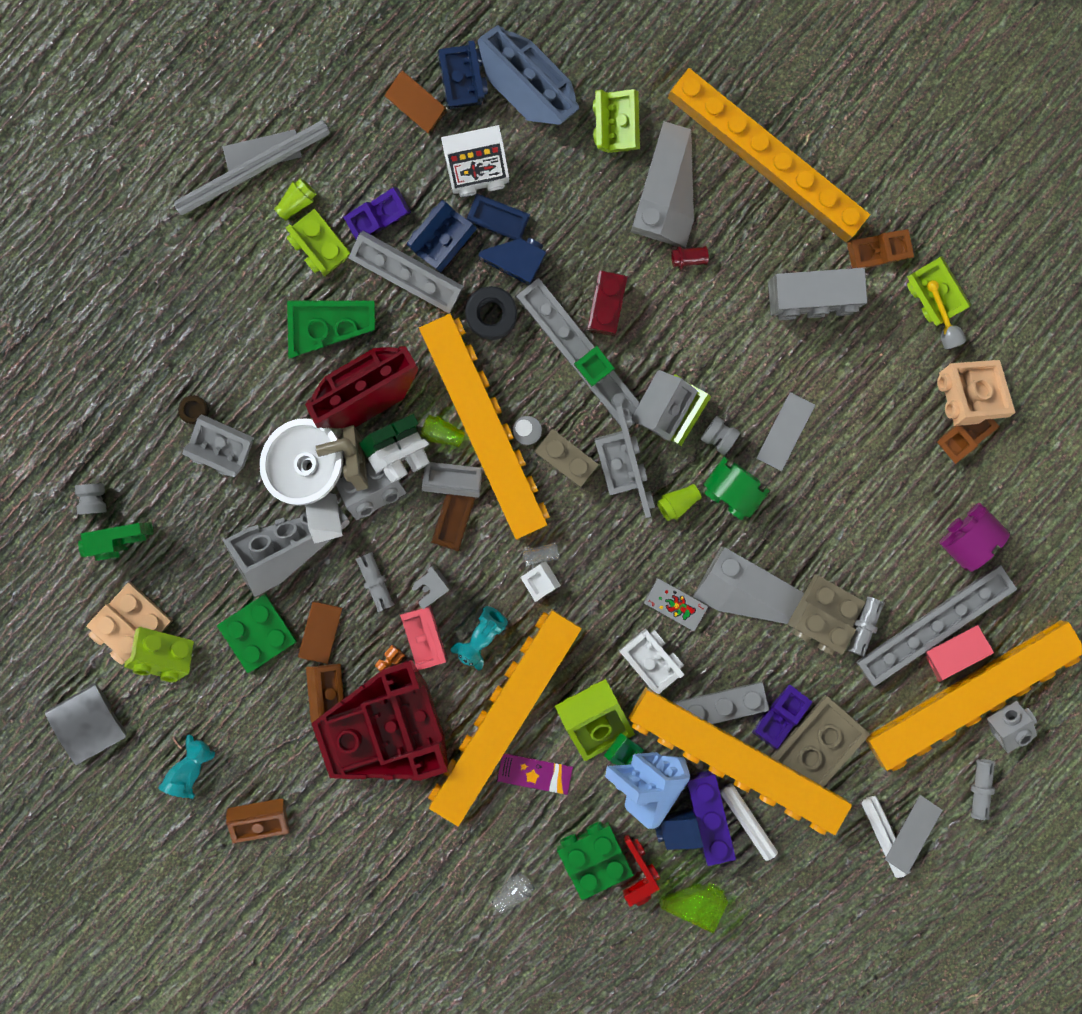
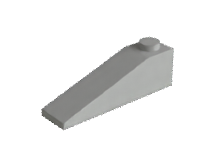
(667, 196)
(273, 552)
(746, 589)

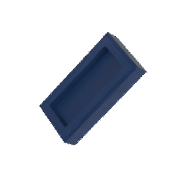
(498, 217)

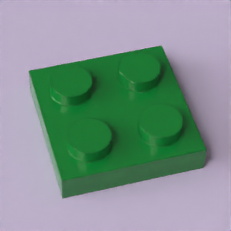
(257, 633)

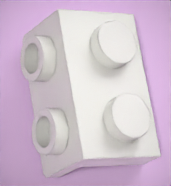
(651, 661)

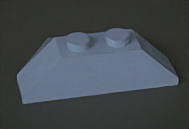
(526, 77)

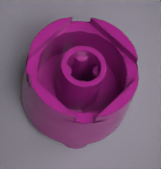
(974, 538)

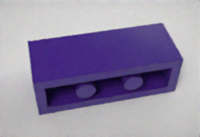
(711, 818)

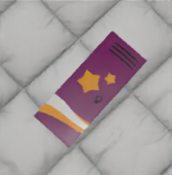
(535, 774)

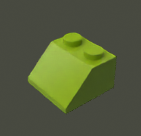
(594, 719)

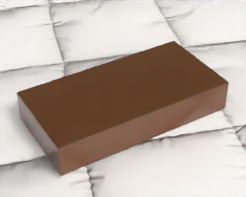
(453, 521)

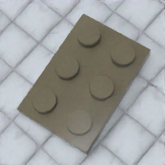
(821, 742)

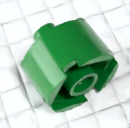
(735, 488)

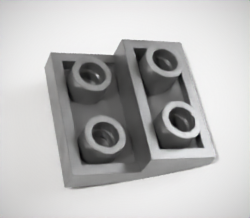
(85, 724)

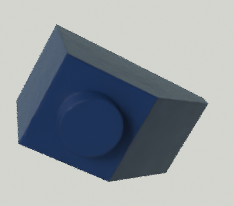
(516, 258)
(679, 831)

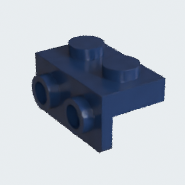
(462, 75)
(441, 236)

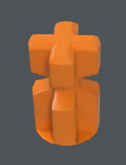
(393, 656)

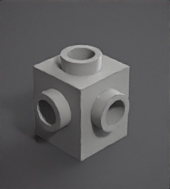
(1013, 726)

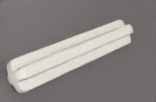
(748, 822)
(881, 828)

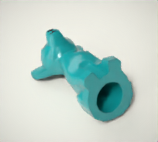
(490, 624)
(183, 774)

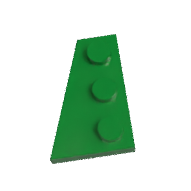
(326, 322)

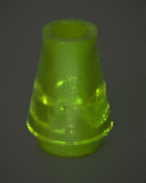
(440, 431)

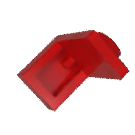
(641, 891)

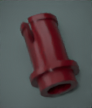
(689, 256)

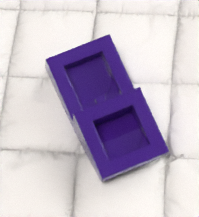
(378, 214)
(782, 716)

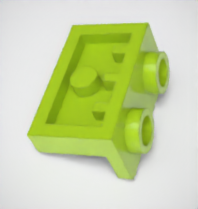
(318, 242)

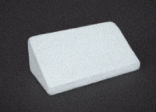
(324, 519)

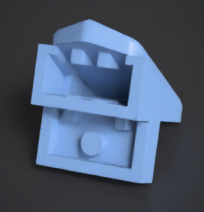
(650, 785)

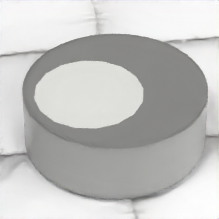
(527, 430)

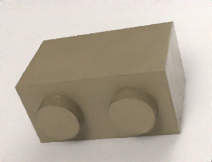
(566, 458)

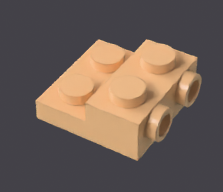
(975, 392)
(121, 617)

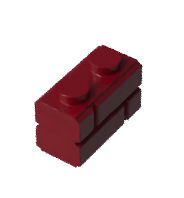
(607, 303)

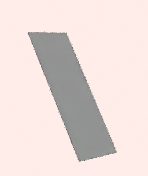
(243, 151)
(785, 431)
(913, 834)

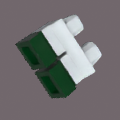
(394, 444)

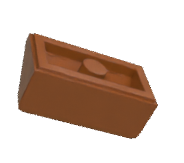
(415, 102)
(320, 632)
(324, 688)
(257, 820)

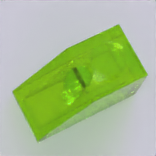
(697, 905)

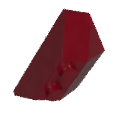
(362, 388)

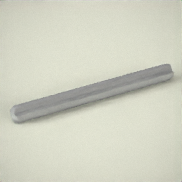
(251, 167)

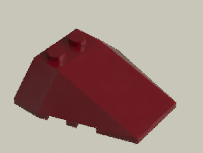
(384, 730)

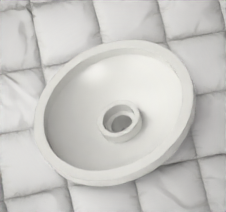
(286, 458)

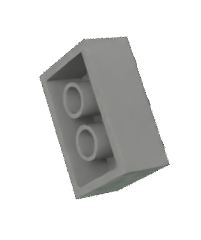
(817, 293)

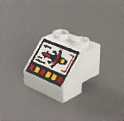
(476, 161)

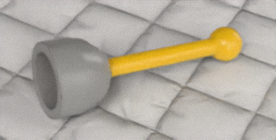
(951, 335)

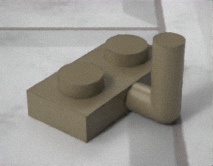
(355, 467)

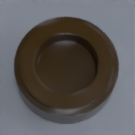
(191, 408)

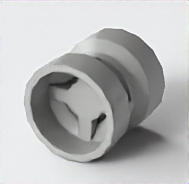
(720, 435)
(90, 499)

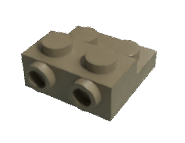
(826, 615)

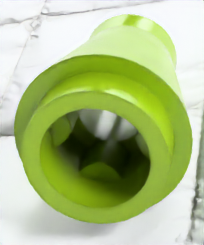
(296, 198)
(676, 503)

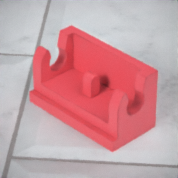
(424, 638)
(958, 653)

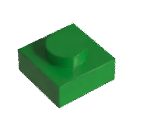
(594, 366)
(622, 750)

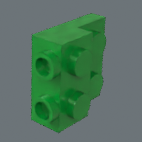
(108, 542)
(594, 860)

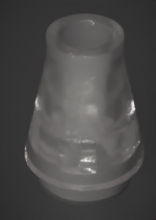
(515, 891)

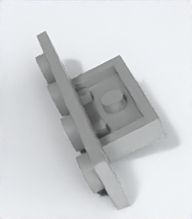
(619, 461)

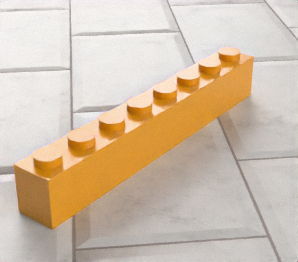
(768, 155)
(483, 425)
(975, 695)
(504, 717)
(739, 761)

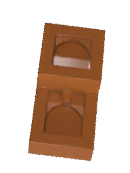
(880, 249)
(964, 438)

